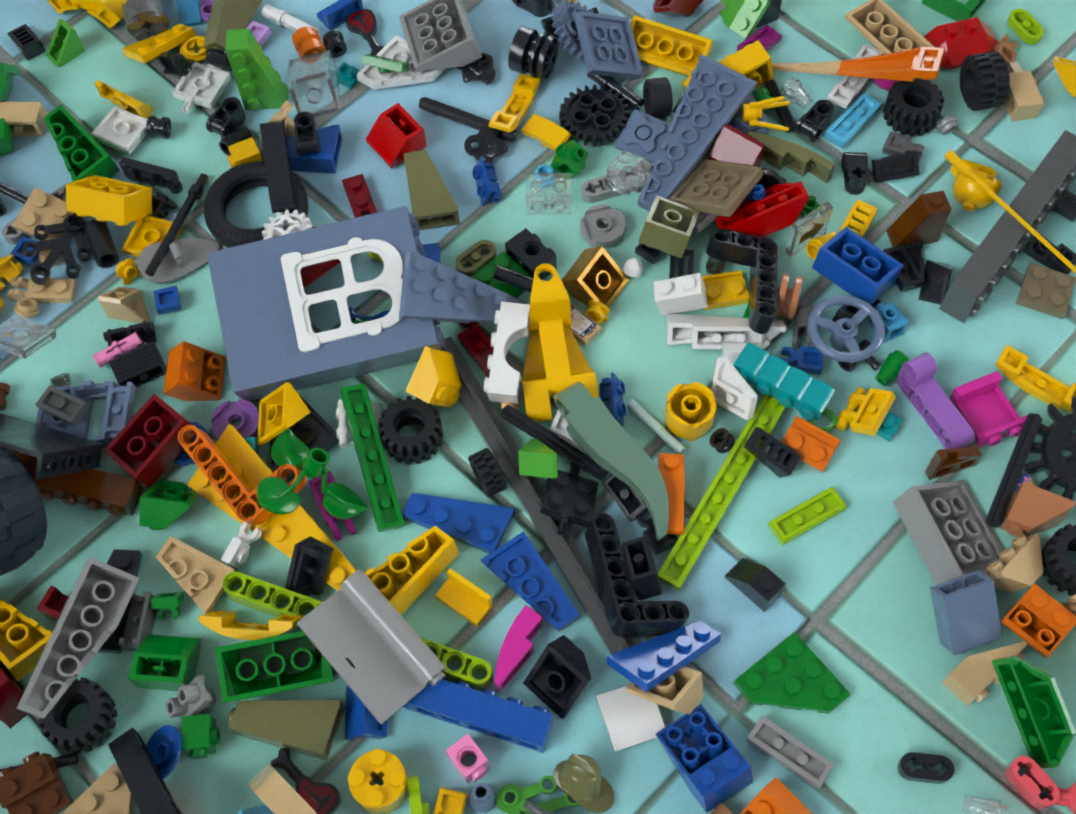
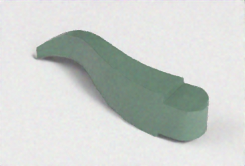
(614, 450)

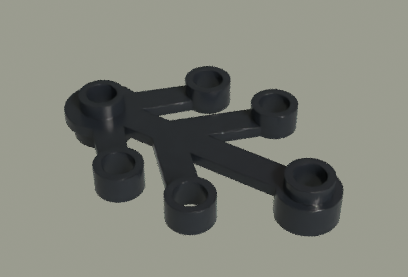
(58, 246)

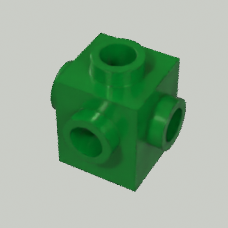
(569, 158)

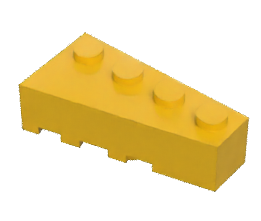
(750, 61)
(414, 568)

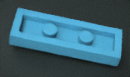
(853, 120)

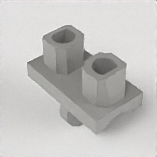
(191, 699)

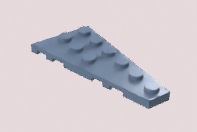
(446, 294)

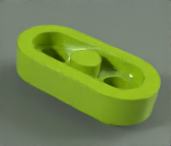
(1025, 26)

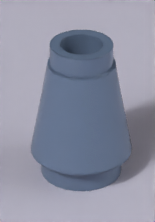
(483, 804)

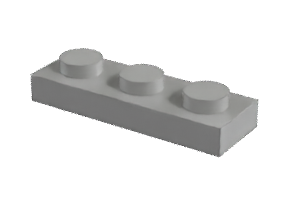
(790, 752)

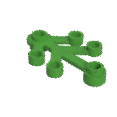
(525, 793)

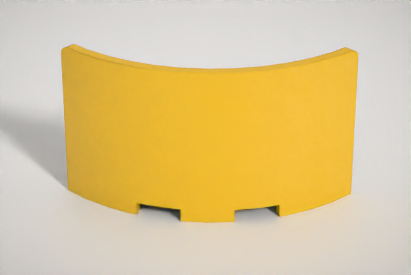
(105, 10)

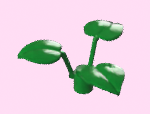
(279, 498)

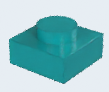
(889, 426)

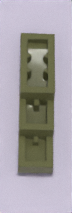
(797, 158)

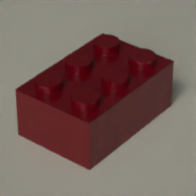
(148, 441)

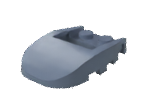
(116, 414)

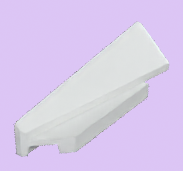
(713, 331)

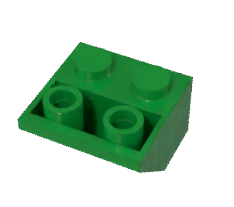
(164, 662)

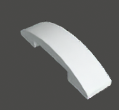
(850, 87)

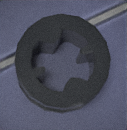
(719, 435)

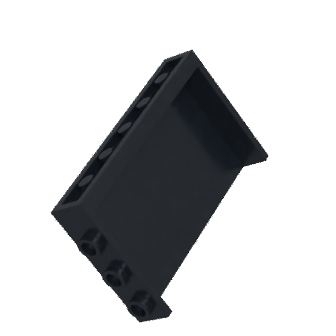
(56, 451)

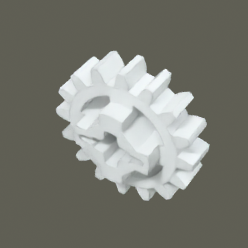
(286, 224)

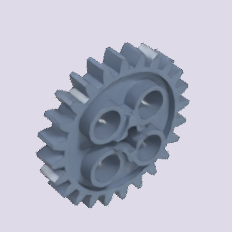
(566, 26)

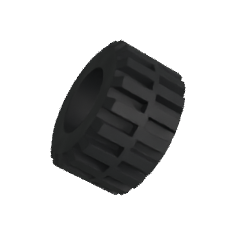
(984, 80)
(909, 119)
(405, 413)
(1056, 561)
(94, 726)

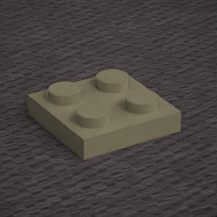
(1046, 290)

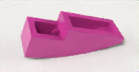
(517, 646)

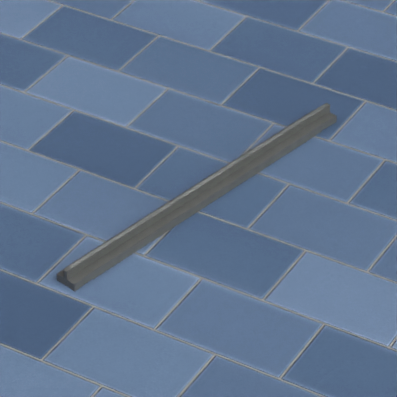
(530, 494)

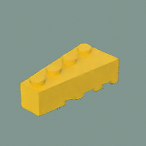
(20, 641)

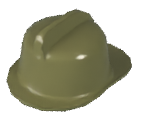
(583, 782)

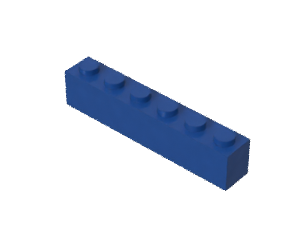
(485, 713)

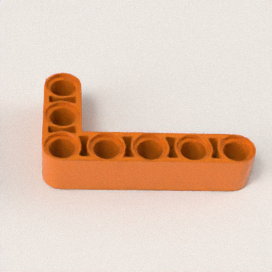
(232, 481)

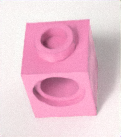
(465, 747)

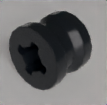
(335, 43)
(158, 127)

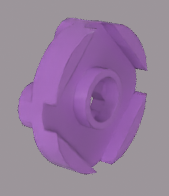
(232, 411)

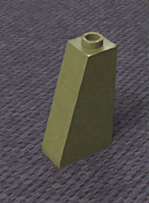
(228, 16)
(428, 194)
(291, 724)

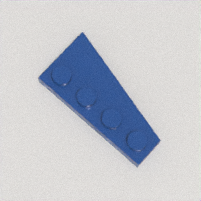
(530, 578)
(664, 655)

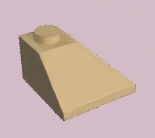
(678, 692)

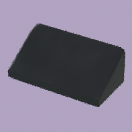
(625, 497)

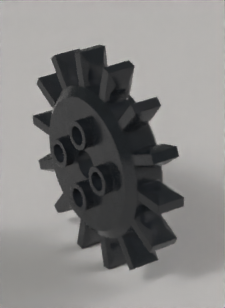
(1056, 439)

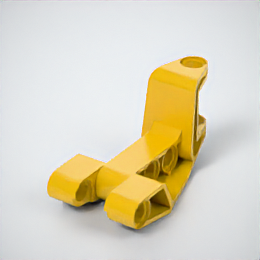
(552, 351)

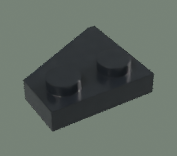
(912, 272)

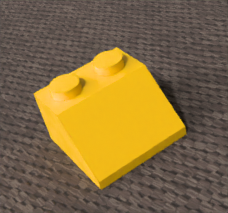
(435, 378)

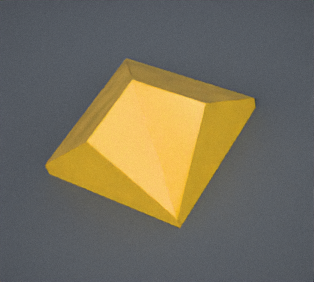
(279, 412)

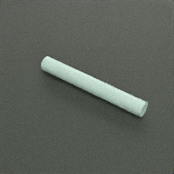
(656, 427)

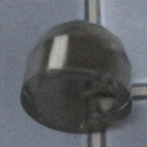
(714, 266)
(60, 380)

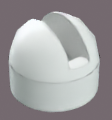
(633, 267)

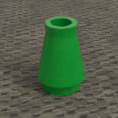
(891, 367)

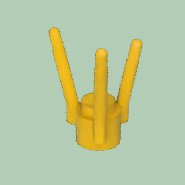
(753, 111)

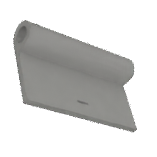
(383, 648)

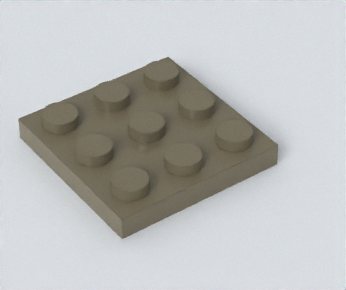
(717, 186)

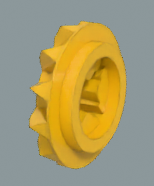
(189, 48)

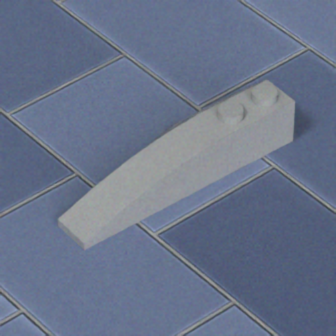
(80, 631)

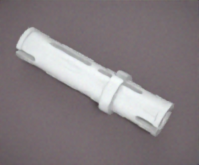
(283, 18)

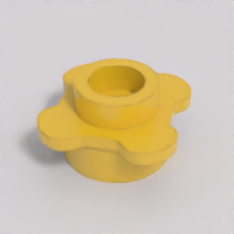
(127, 271)
(597, 311)

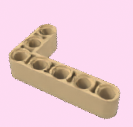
(278, 793)

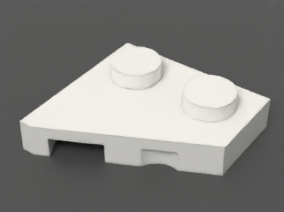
(732, 390)

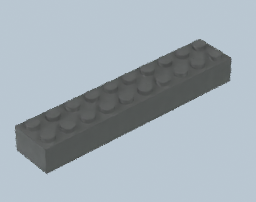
(1008, 236)

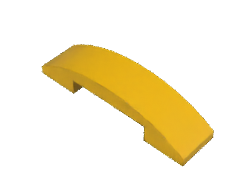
(517, 105)
(1034, 381)
(226, 624)

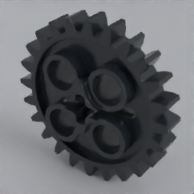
(594, 115)

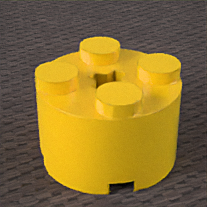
(690, 410)
(371, 796)

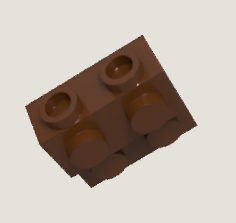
(34, 787)

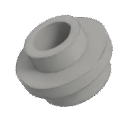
(947, 124)

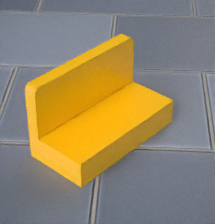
(464, 598)

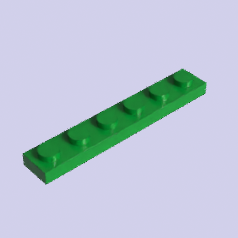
(371, 457)

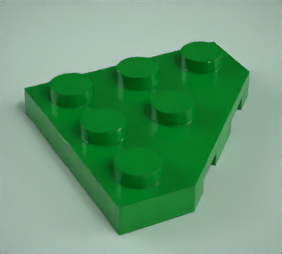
(792, 679)

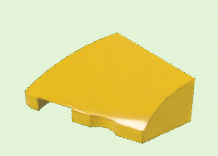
(125, 101)

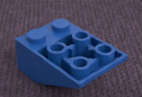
(705, 758)

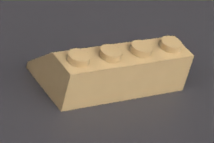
(885, 27)

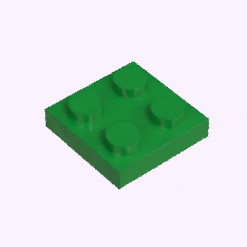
(486, 274)

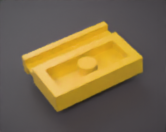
(725, 289)

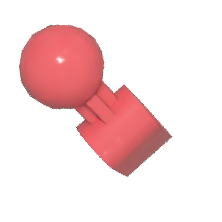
(1034, 781)

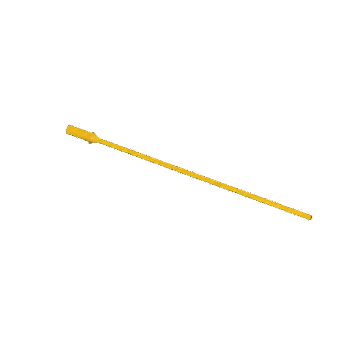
(969, 173)

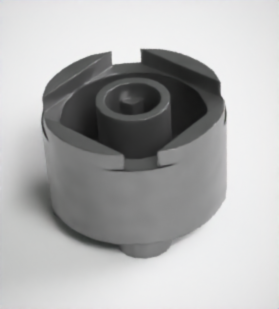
(145, 18)

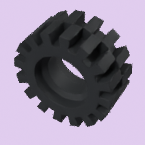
(487, 472)

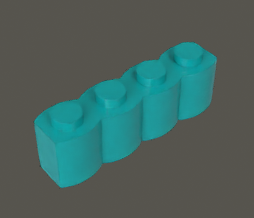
(786, 383)

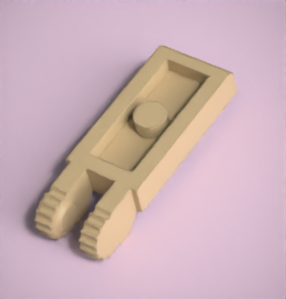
(52, 292)

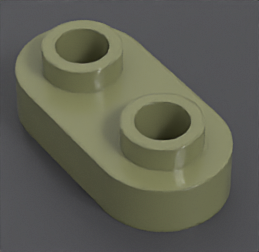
(474, 258)

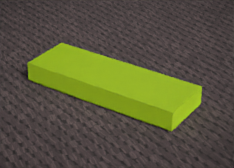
(807, 515)

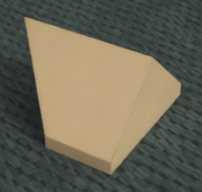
(124, 304)

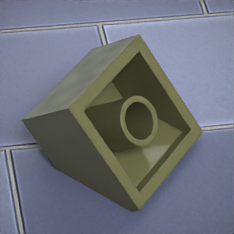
(668, 226)

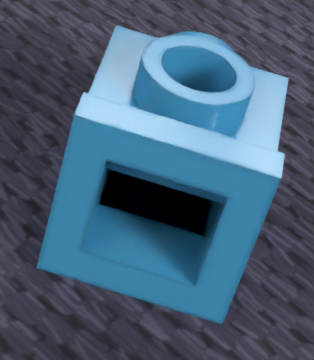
(894, 321)

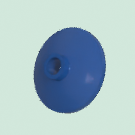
(165, 748)

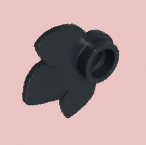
(480, 68)
(488, 147)

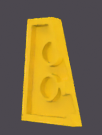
(153, 46)

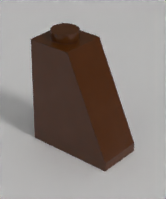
(921, 220)

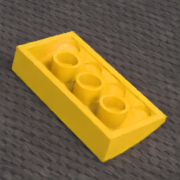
(668, 46)

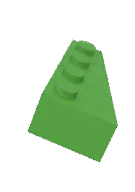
(255, 77)

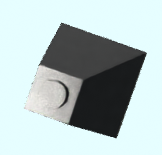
(559, 676)

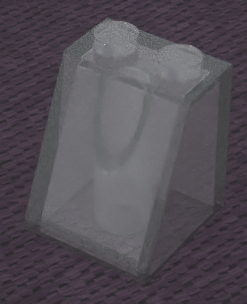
(314, 84)

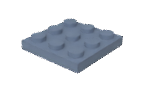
(608, 45)

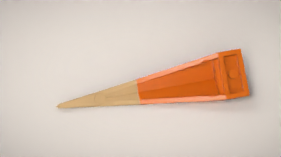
(901, 66)

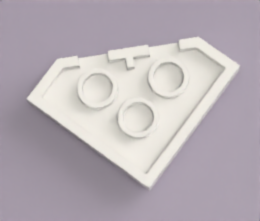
(397, 50)

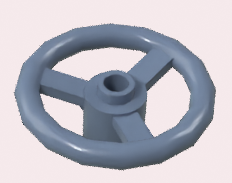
(845, 330)

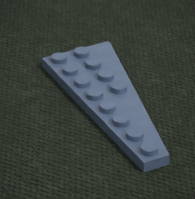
(706, 107)

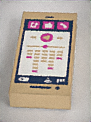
(582, 326)

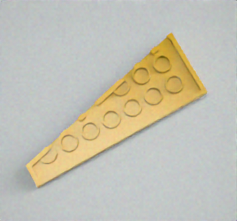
(280, 529)

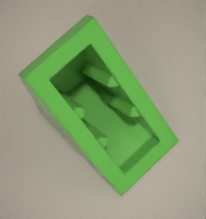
(64, 44)
(537, 460)

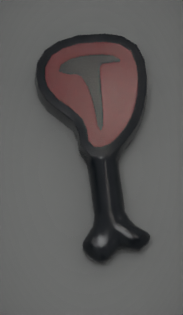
(365, 24)
(322, 797)

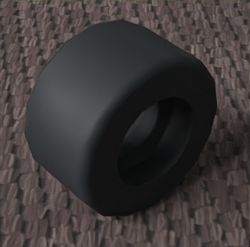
(657, 97)

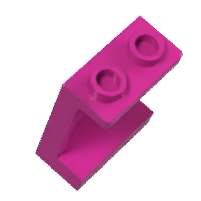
(987, 410)

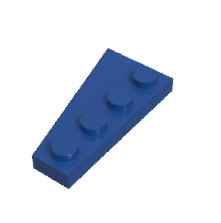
(464, 521)

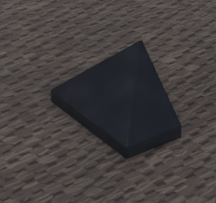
(936, 282)

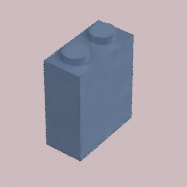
(966, 612)

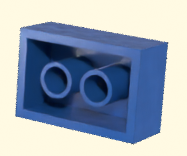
(857, 266)

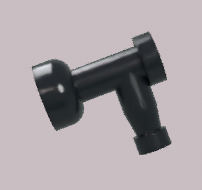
(847, 366)

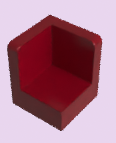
(52, 603)

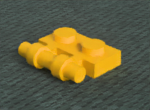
(871, 410)

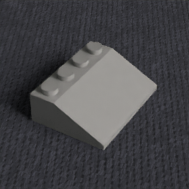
(440, 35)
(948, 529)

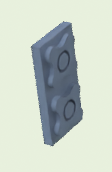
(645, 136)

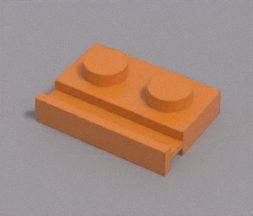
(811, 443)

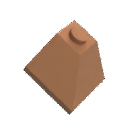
(1034, 511)

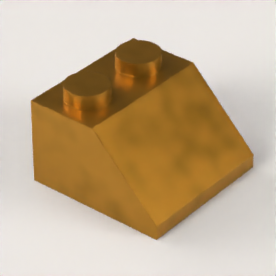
(595, 277)

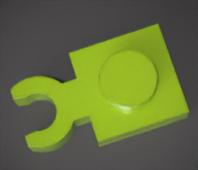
(415, 797)

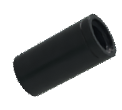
(101, 243)

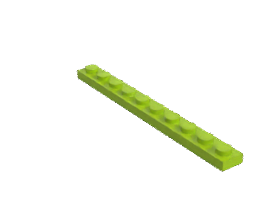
(718, 497)

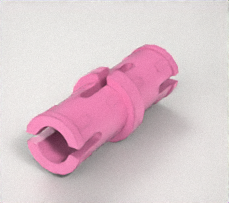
(124, 345)

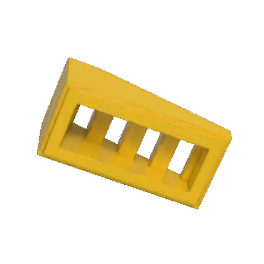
(862, 212)

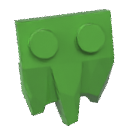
(743, 15)

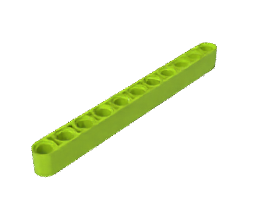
(300, 603)

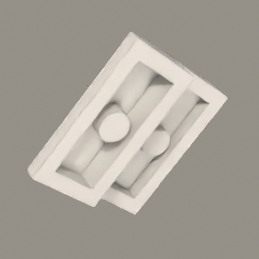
(628, 718)

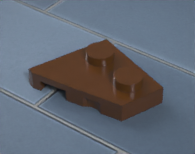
(952, 460)

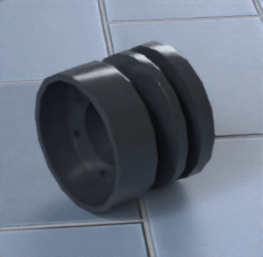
(533, 53)

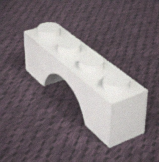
(512, 325)

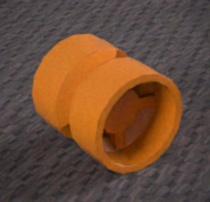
(307, 41)

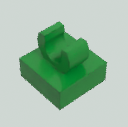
(167, 601)

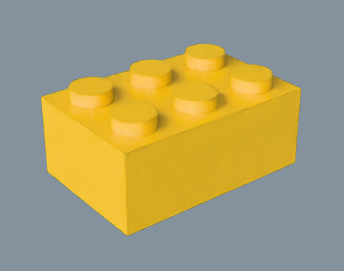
(109, 199)

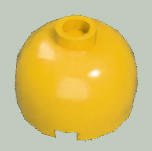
(971, 195)

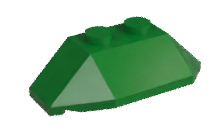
(1036, 710)

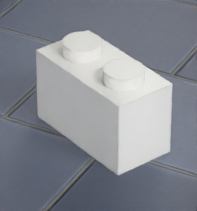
(680, 294)

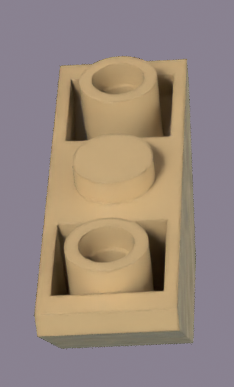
(1018, 565)

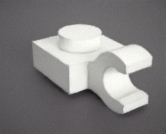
(238, 549)

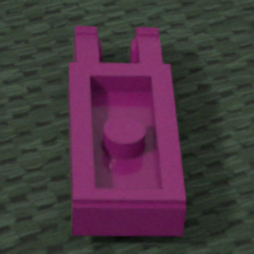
(315, 485)

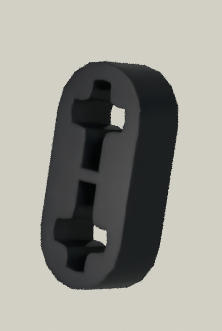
(926, 761)

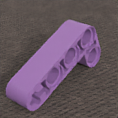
(932, 403)

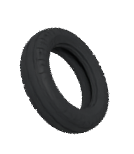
(227, 187)

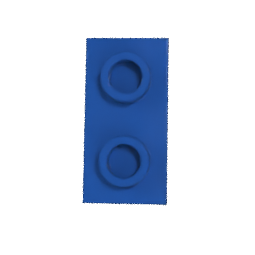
(485, 177)
(613, 390)

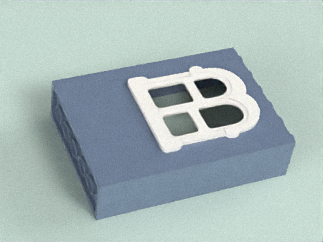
(268, 316)

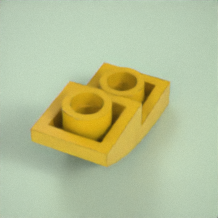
(545, 131)

